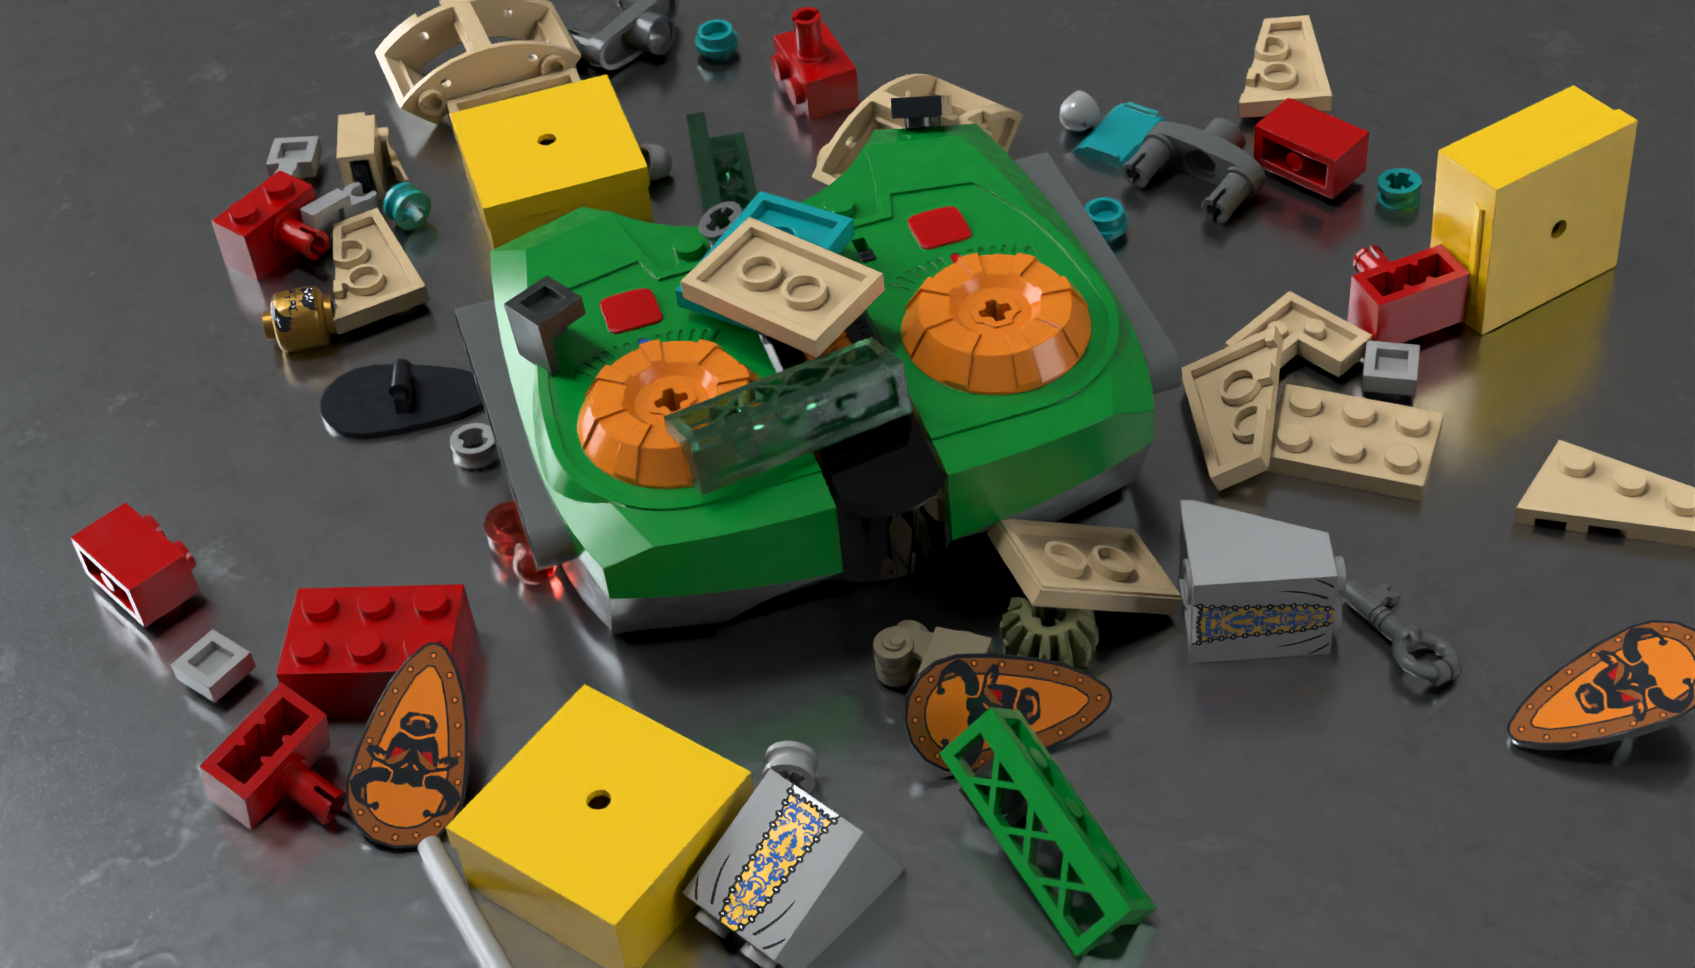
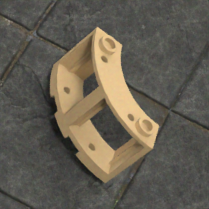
(484, 64)
(876, 114)

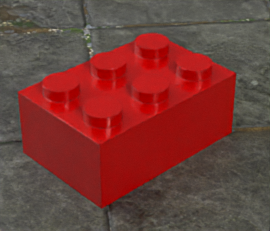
(355, 639)

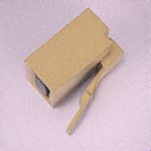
(365, 153)

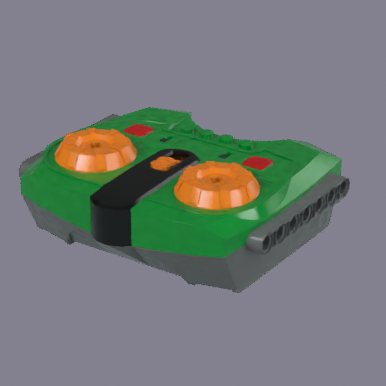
(1015, 348)

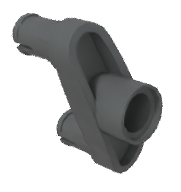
(638, 29)
(1208, 154)

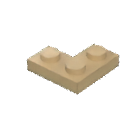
(1310, 334)

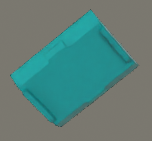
(1119, 134)

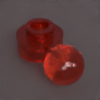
(508, 538)

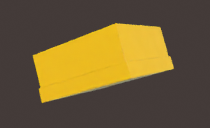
(550, 156)
(1534, 203)
(600, 828)

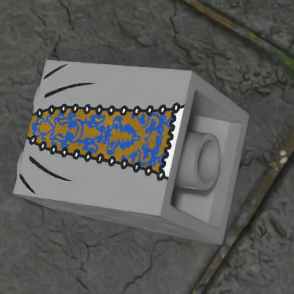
(1255, 585)
(789, 876)

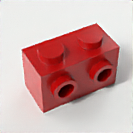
(1311, 147)
(136, 563)

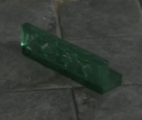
(713, 171)
(792, 416)

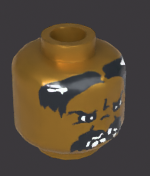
(300, 319)

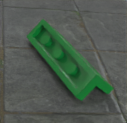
(1065, 817)

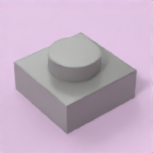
(1390, 368)
(213, 665)

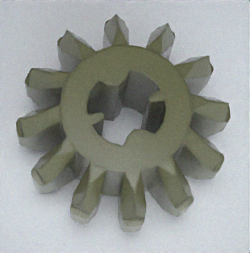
(1049, 632)

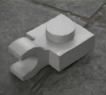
(295, 156)
(338, 206)

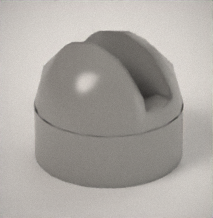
(1079, 112)
(657, 160)

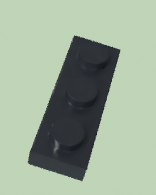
(922, 110)

